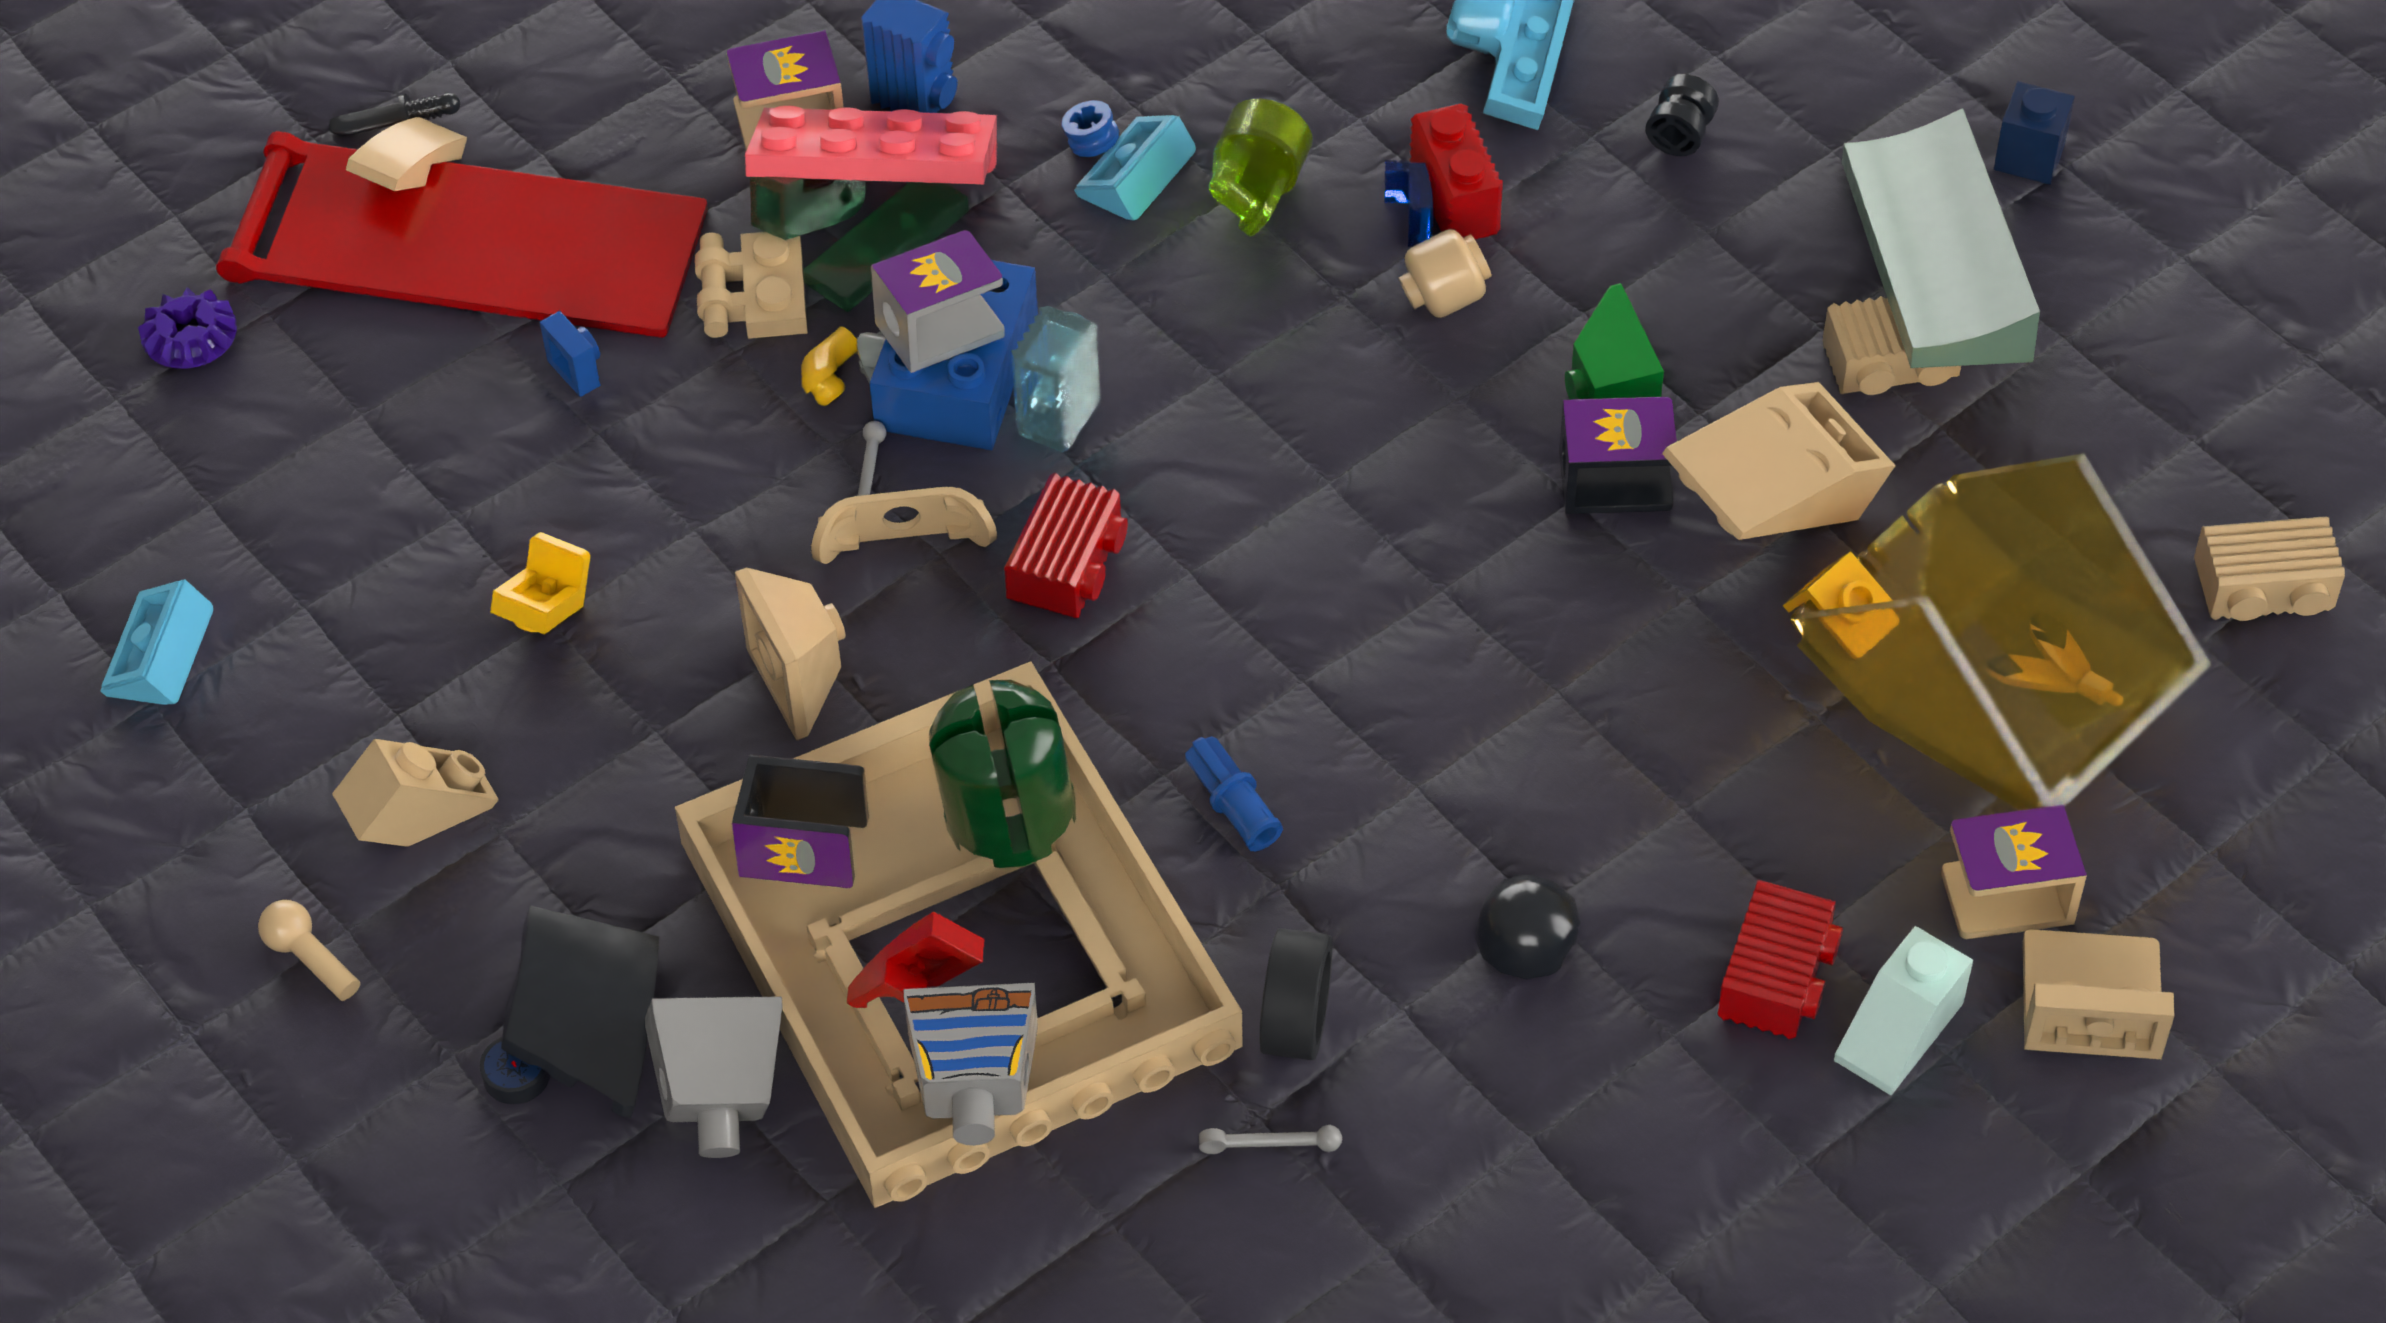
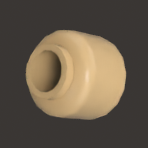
(1445, 273)

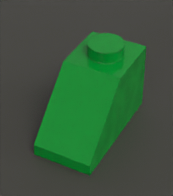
(1613, 354)

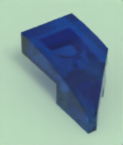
(1411, 184)

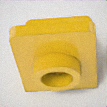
(1839, 586)

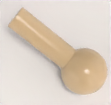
(288, 928)

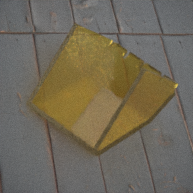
(2015, 632)

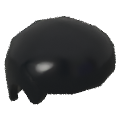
(1527, 926)

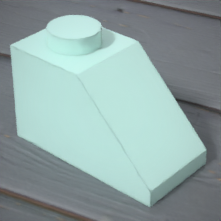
(1905, 1010)

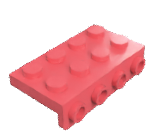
(873, 145)

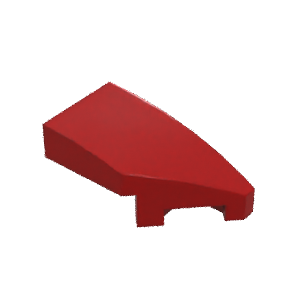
(917, 958)

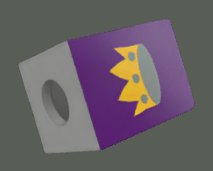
(936, 300)

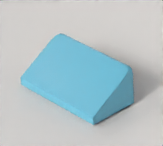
(1138, 166)
(158, 644)

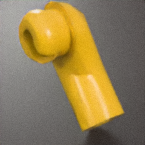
(823, 361)

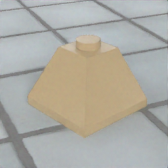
(790, 643)

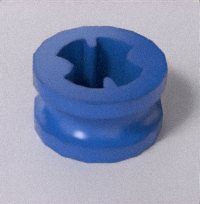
(1090, 128)

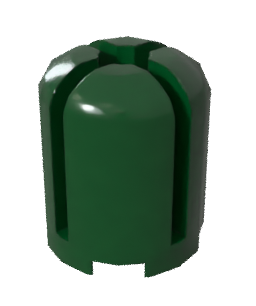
(1027, 768)

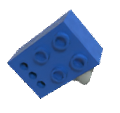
(963, 395)

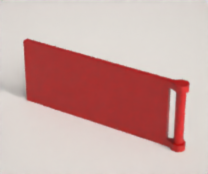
(472, 240)

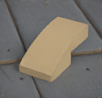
(404, 153)

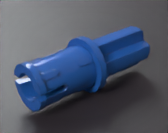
(1233, 793)

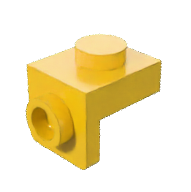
(547, 588)

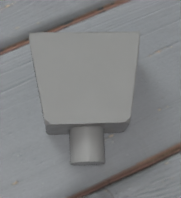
(714, 1063)

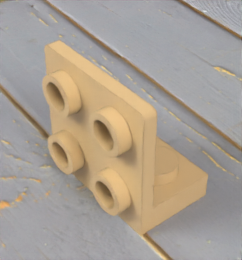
(2094, 994)

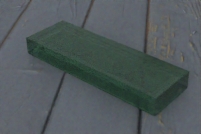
(900, 224)

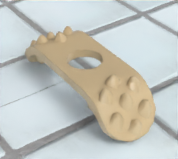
(863, 520)

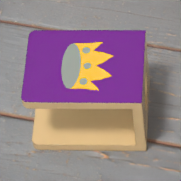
(783, 73)
(2014, 872)

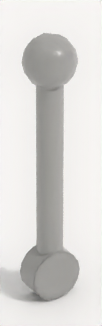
(874, 433)
(1216, 1141)

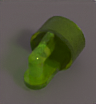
(1258, 159)

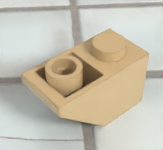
(411, 792)

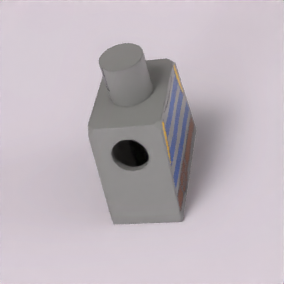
(972, 1053)

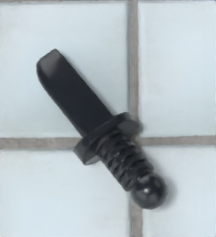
(394, 113)

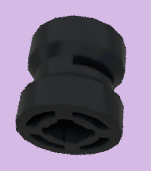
(1682, 115)

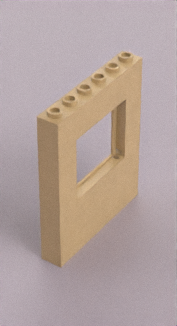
(904, 860)

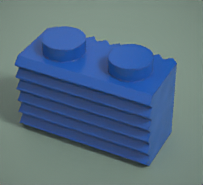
(908, 56)

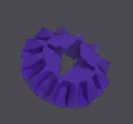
(194, 344)

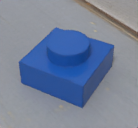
(571, 352)

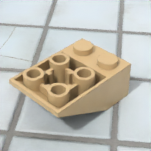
(1782, 464)

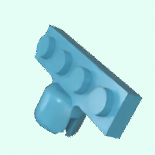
(1526, 48)

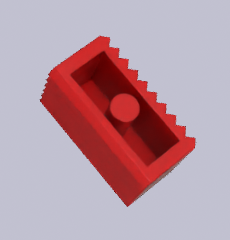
(1459, 169)
(1065, 546)
(1778, 958)

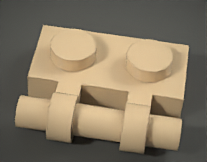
(771, 280)

